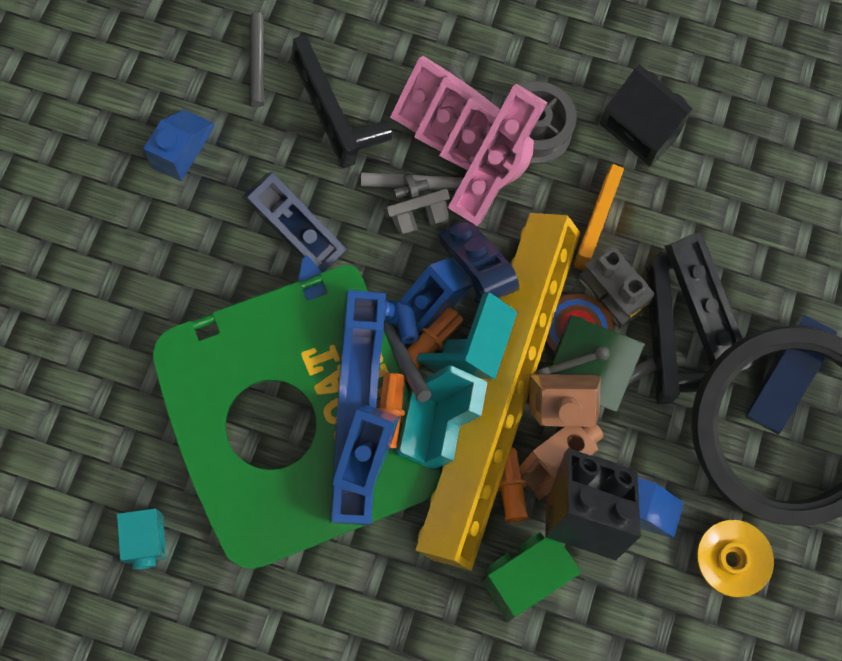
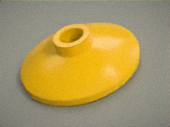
(753, 557)

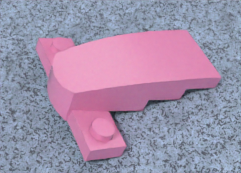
(470, 132)

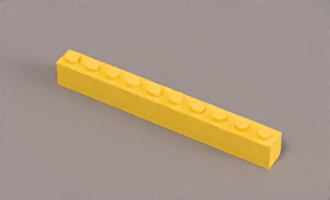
(471, 481)

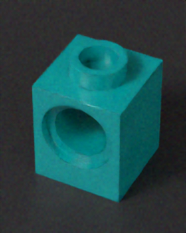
(141, 538)

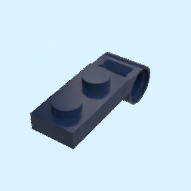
(480, 260)

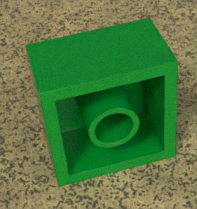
(530, 576)

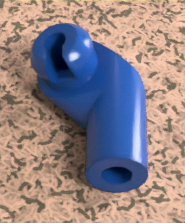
(402, 317)

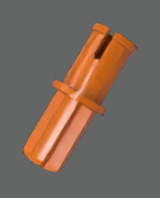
(436, 334)
(392, 399)
(512, 490)

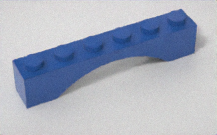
(357, 386)

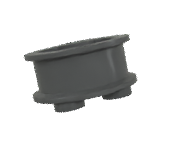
(555, 125)

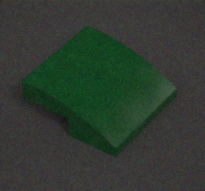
(583, 338)

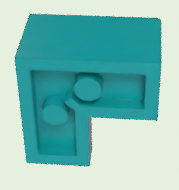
(485, 345)
(433, 426)

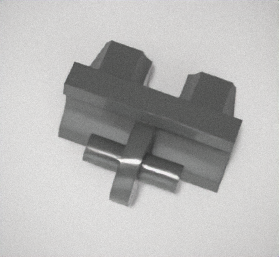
(433, 205)

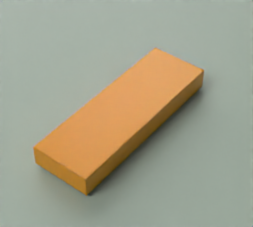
(598, 217)

